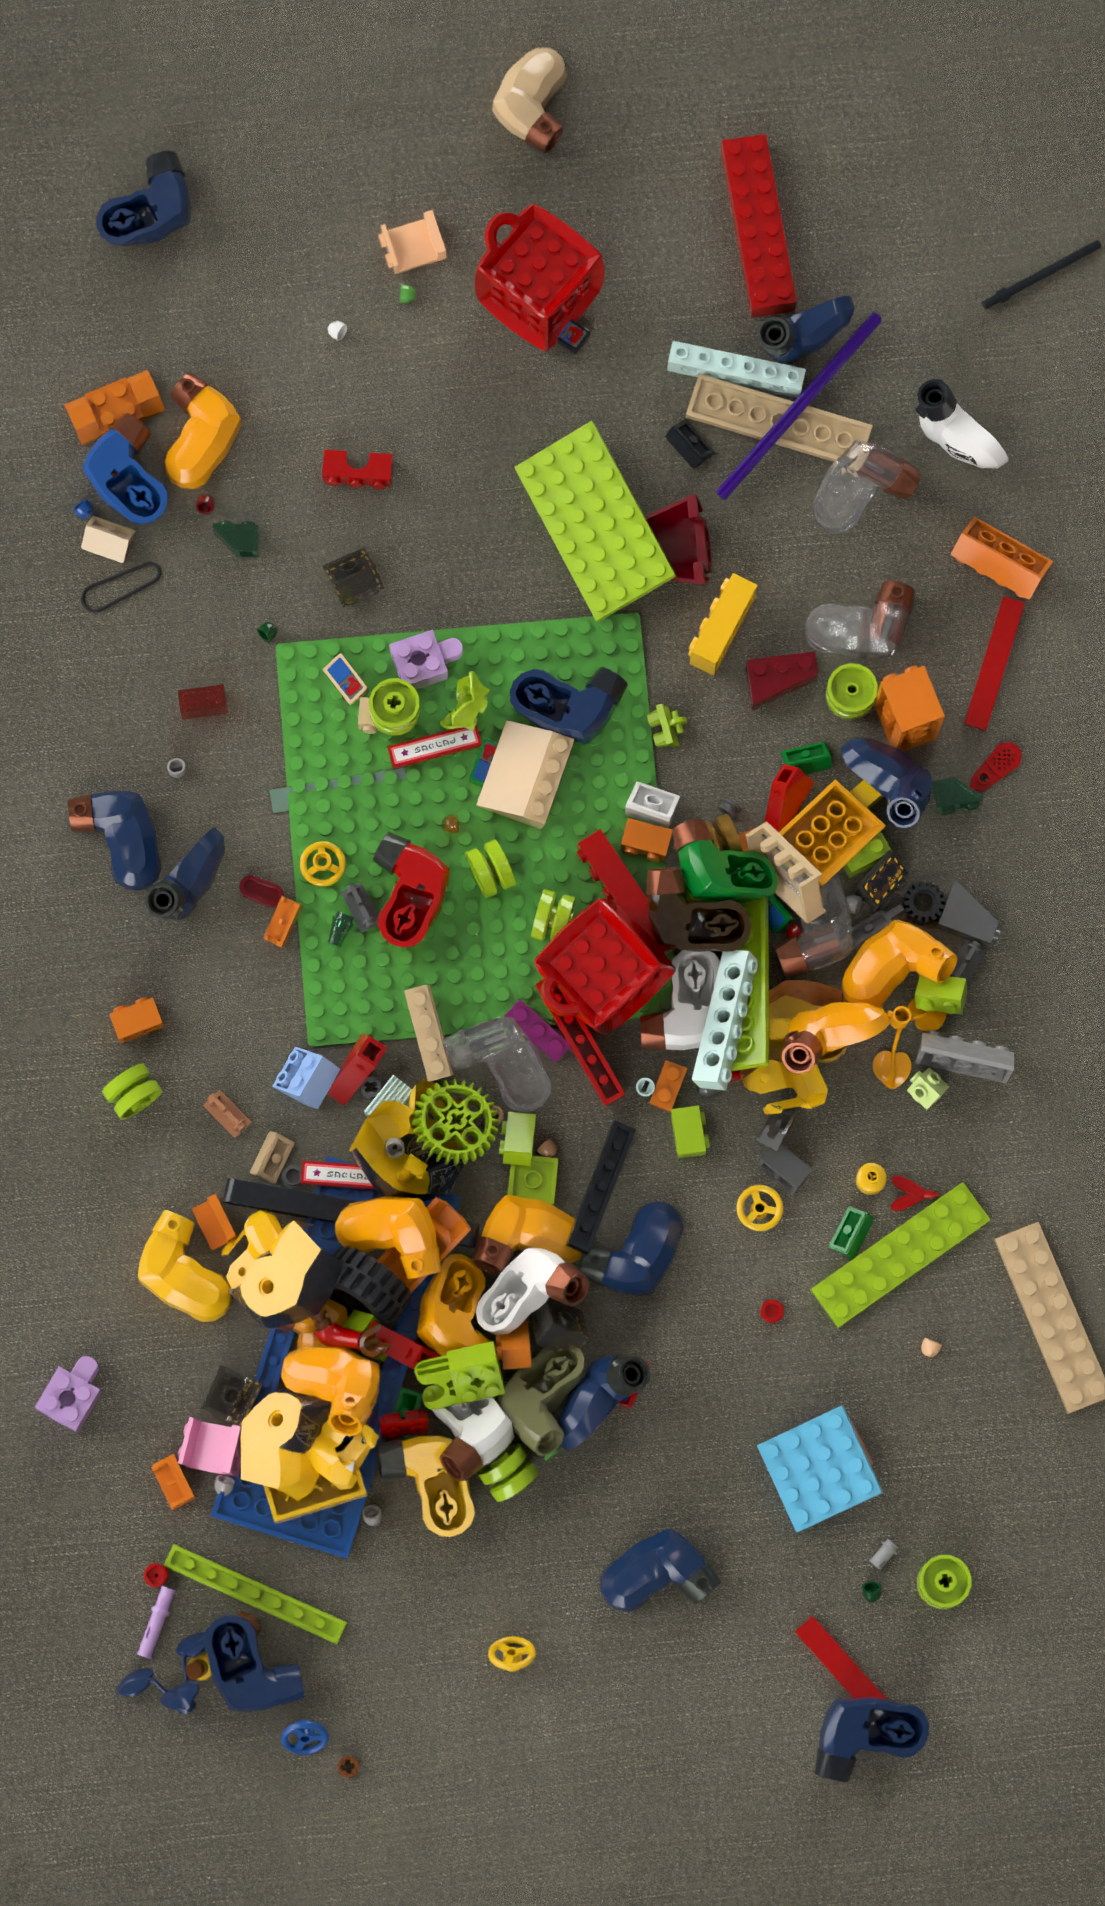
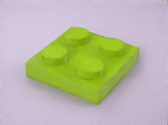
(535, 1180)

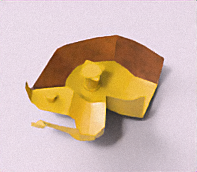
(784, 1004)

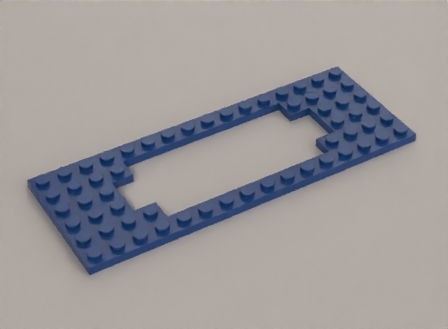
(334, 1527)

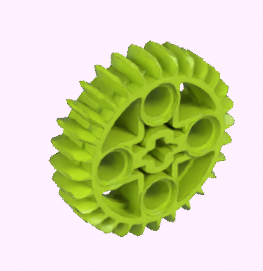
(453, 1131)

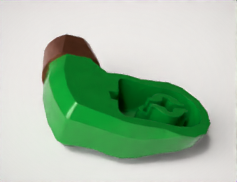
(719, 874)

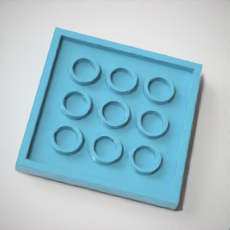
(819, 1469)

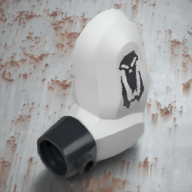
(955, 429)

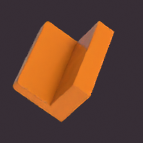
(214, 1223)

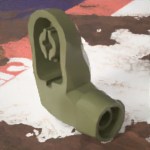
(537, 1393)

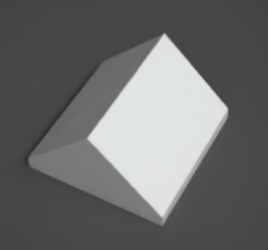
(651, 805)

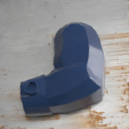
(893, 776)
(240, 1668)

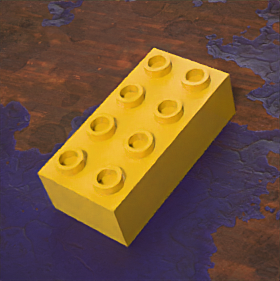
(723, 624)
(320, 1497)

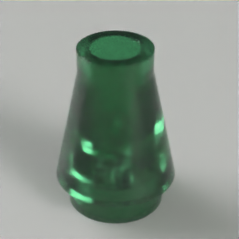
(340, 928)

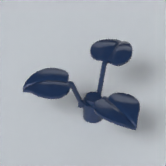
(181, 1696)

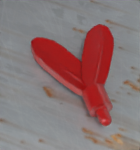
(914, 1195)

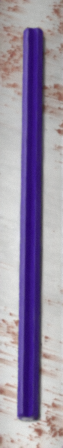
(798, 406)

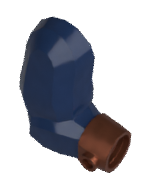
(127, 832)

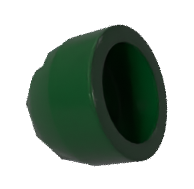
(267, 632)
(871, 1591)

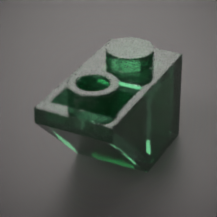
(239, 538)
(953, 795)

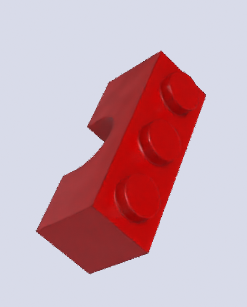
(375, 474)

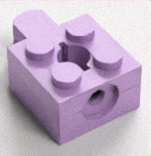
(423, 660)
(70, 1395)

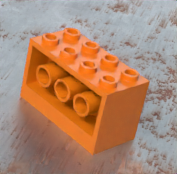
(909, 709)

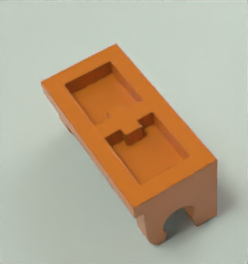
(283, 921)
(173, 1482)

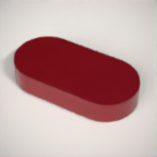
(261, 891)

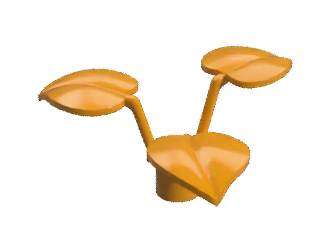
(895, 1067)

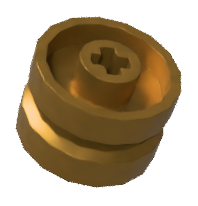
(726, 835)

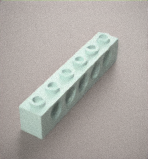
(736, 369)
(720, 1008)

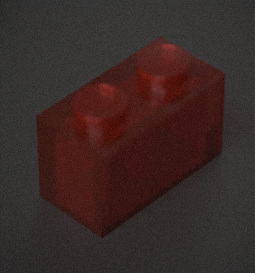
(202, 701)

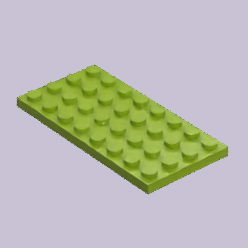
(595, 521)

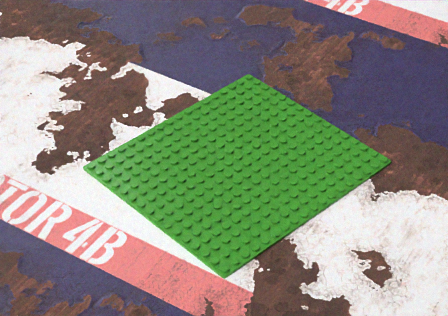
(478, 947)

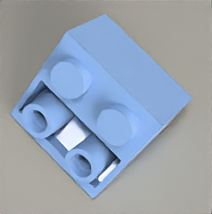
(306, 1077)

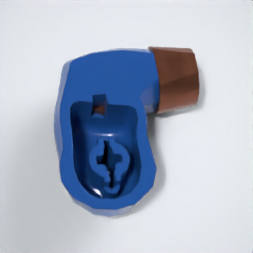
(120, 478)

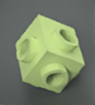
(927, 1087)

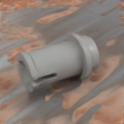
(883, 1555)

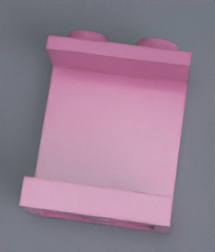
(211, 1448)

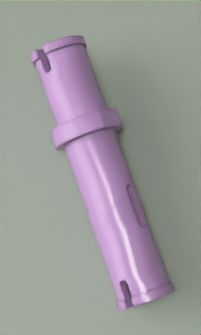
(156, 1622)

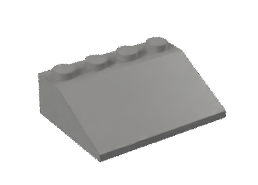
(965, 1057)

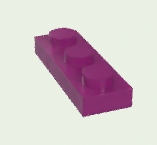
(538, 1031)

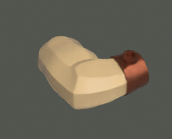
(526, 93)

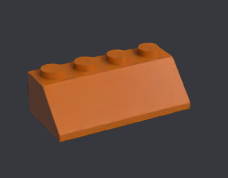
(1001, 558)

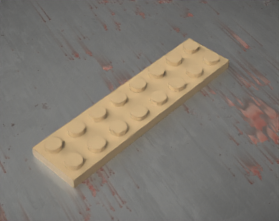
(756, 412)
(1052, 1317)

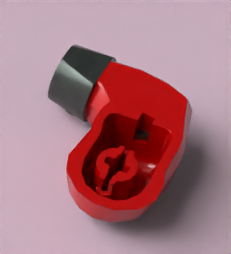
(417, 893)

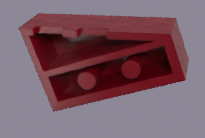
(779, 675)

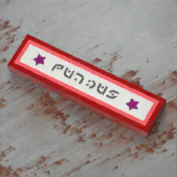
(433, 746)
(334, 1175)

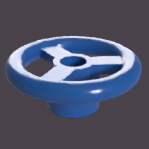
(304, 1731)

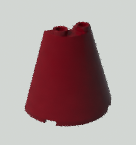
(684, 539)

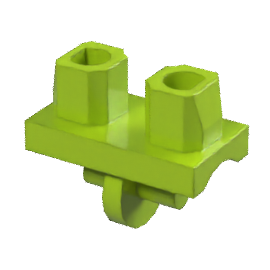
(663, 717)

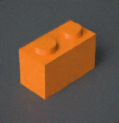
(646, 840)
(136, 1019)
(514, 1348)

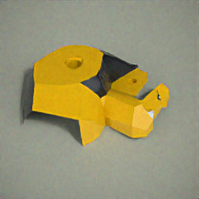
(413, 1172)
(281, 1272)
(291, 1443)

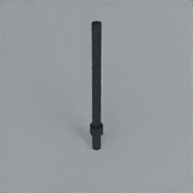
(1004, 294)

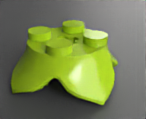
(471, 700)

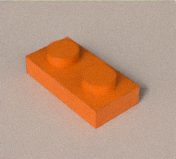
(668, 1086)

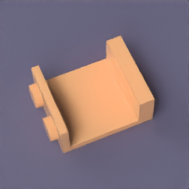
(413, 244)

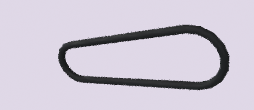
(126, 595)

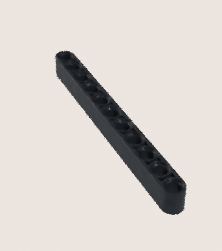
(302, 1204)

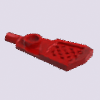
(992, 771)

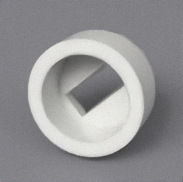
(337, 330)

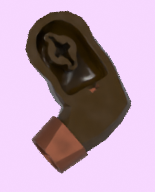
(692, 923)

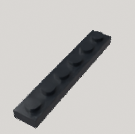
(600, 1187)

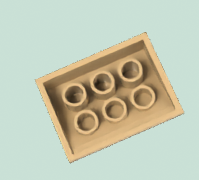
(525, 773)

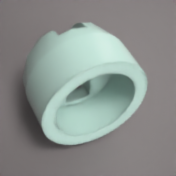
(650, 1088)

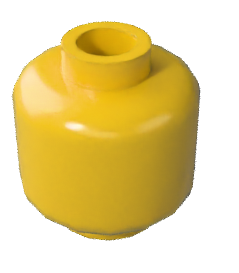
(868, 1186)

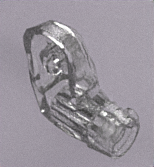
(509, 1057)

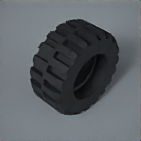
(369, 1287)

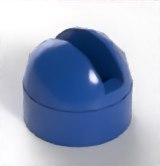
(83, 508)

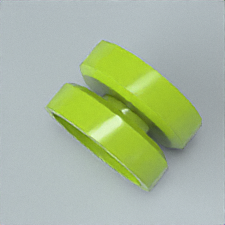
(842, 682)
(407, 710)
(489, 869)
(550, 916)
(132, 1091)
(508, 1473)
(954, 1572)

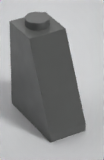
(968, 918)

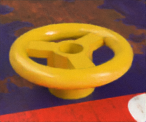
(322, 855)
(748, 1221)
(512, 1656)

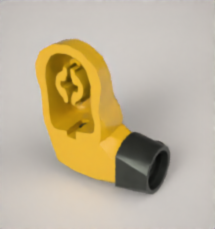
(445, 1501)

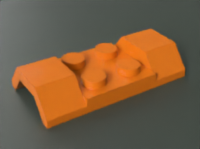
(103, 407)
(449, 1230)

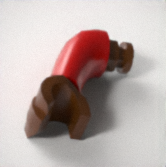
(334, 1335)

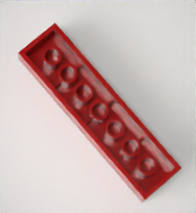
(758, 225)

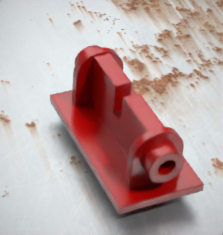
(414, 1423)

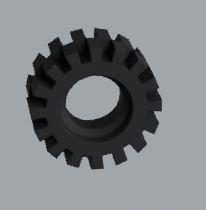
(928, 890)

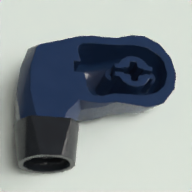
(151, 212)
(563, 707)
(851, 1728)

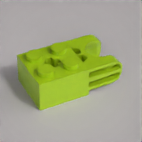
(461, 1376)

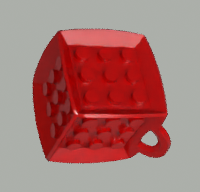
(537, 275)
(603, 967)

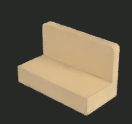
(107, 539)

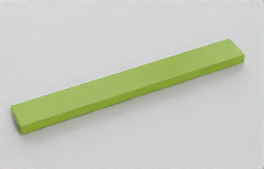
(255, 1594)

